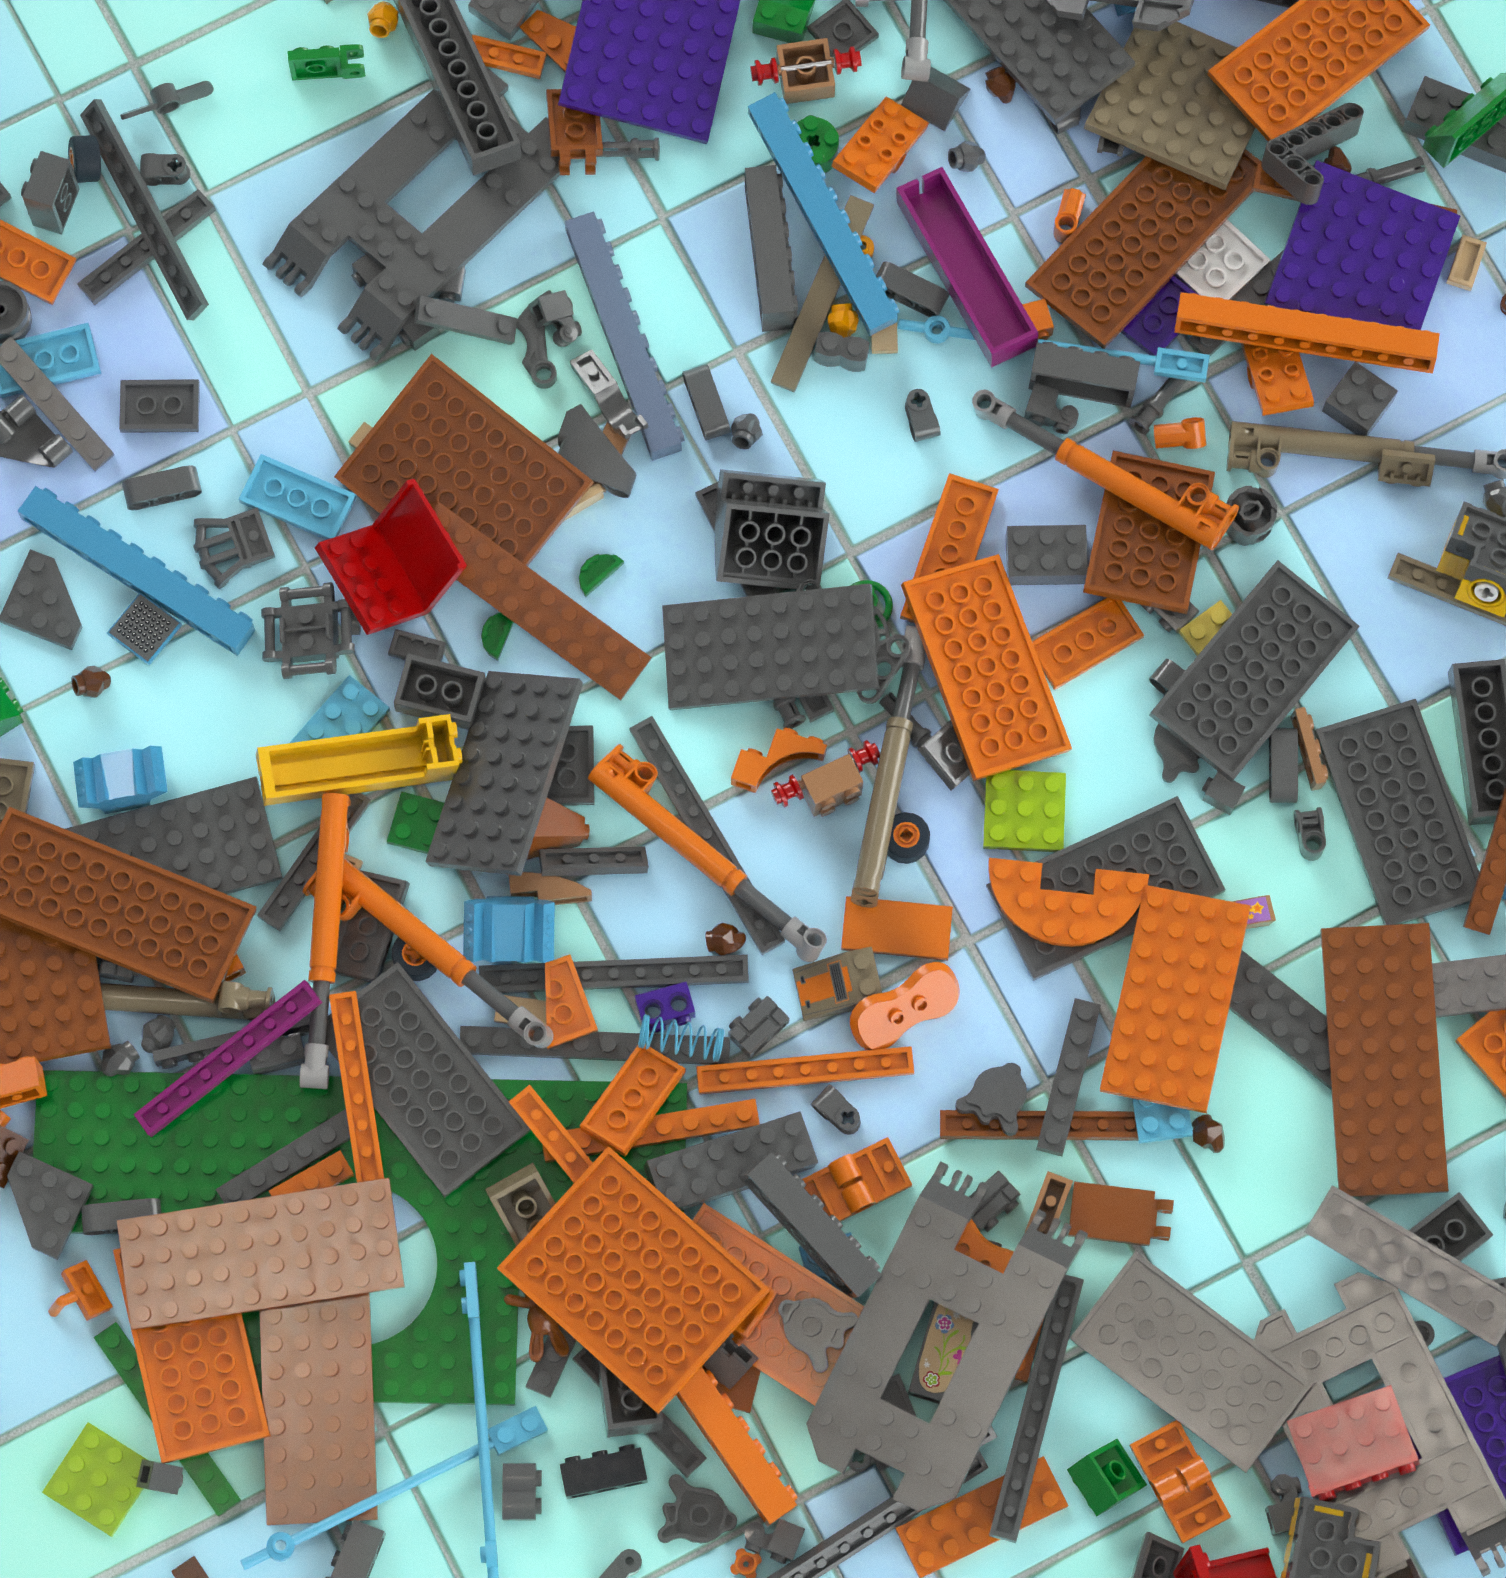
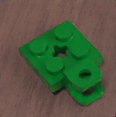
(326, 62)

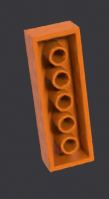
(736, 1448)

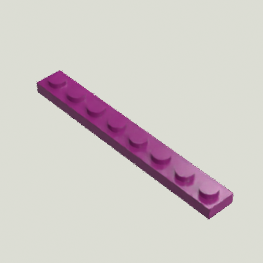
(228, 1058)

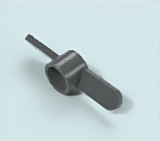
(168, 99)

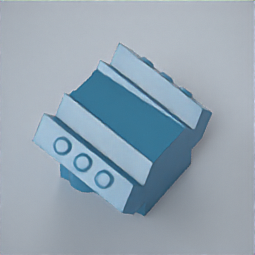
(120, 779)
(509, 929)

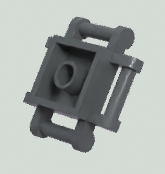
(308, 631)

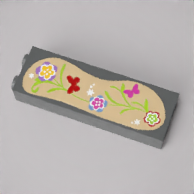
(941, 1352)

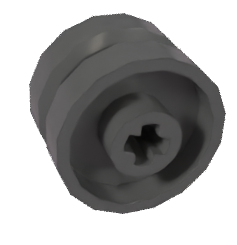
(14, 312)

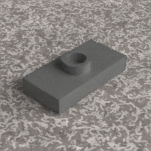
(409, 643)

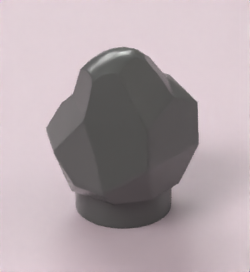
(966, 156)
(746, 430)
(1495, 497)
(158, 1033)
(119, 1059)

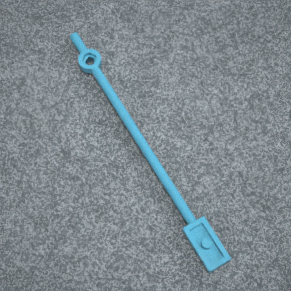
(1167, 362)
(470, 1306)
(502, 1438)

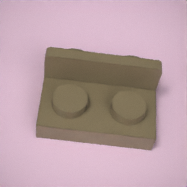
(1406, 468)

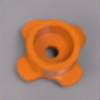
(743, 1556)

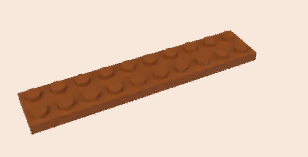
(544, 609)

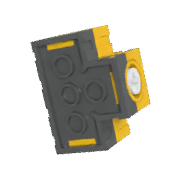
(1477, 558)
(1325, 1543)

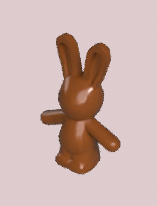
(539, 1325)

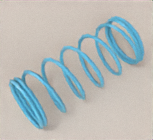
(644, 1037)

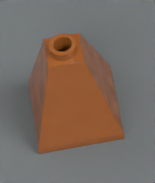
(558, 829)

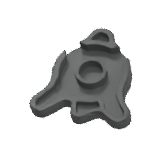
(1174, 754)
(996, 1095)
(815, 1327)
(695, 1515)

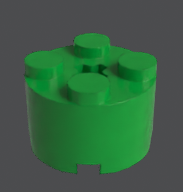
(822, 138)

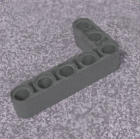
(1287, 154)

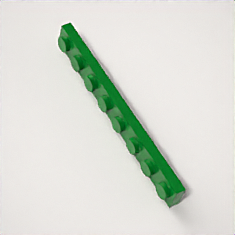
(200, 1467)

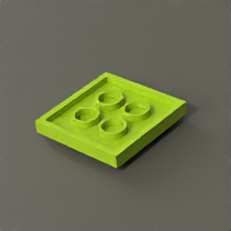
(1025, 811)
(97, 1479)

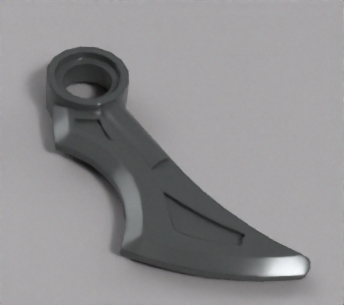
(536, 353)

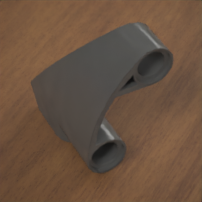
(28, 438)
(593, 453)

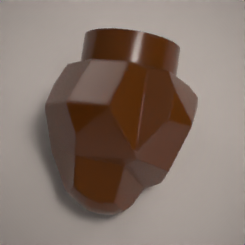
(1000, 84)
(1338, 159)
(90, 682)
(724, 939)
(1208, 1133)

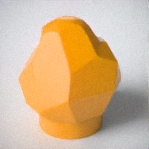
(382, 19)
(843, 319)

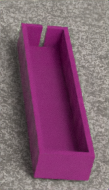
(967, 267)

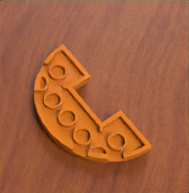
(1062, 916)

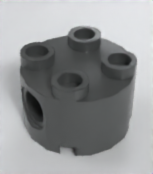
(1255, 515)

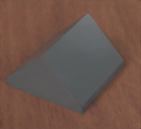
(936, 99)
(1156, 1557)

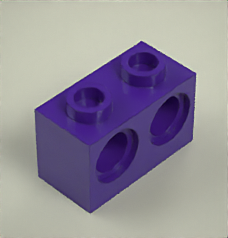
(663, 999)

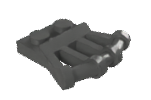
(249, 539)

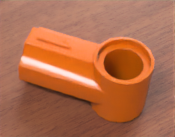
(1068, 213)
(1187, 433)

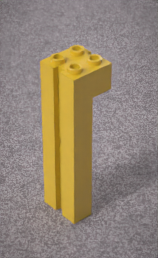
(360, 762)

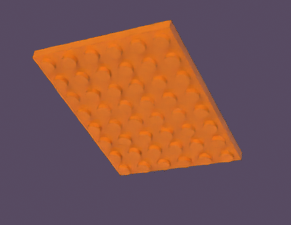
(633, 1279)

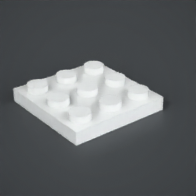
(1223, 264)

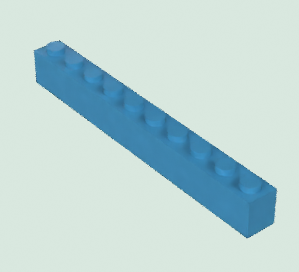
(822, 213)
(137, 570)

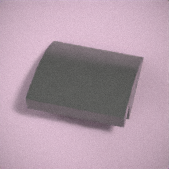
(769, 529)

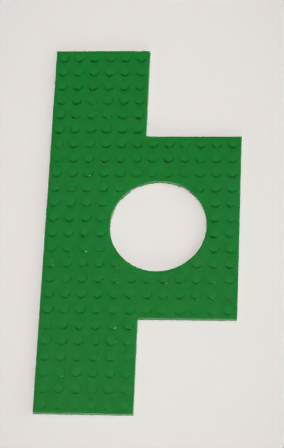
(93, 1135)

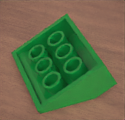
(1469, 122)

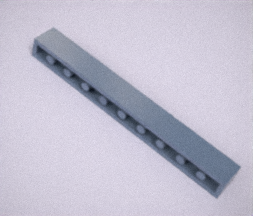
(622, 334)

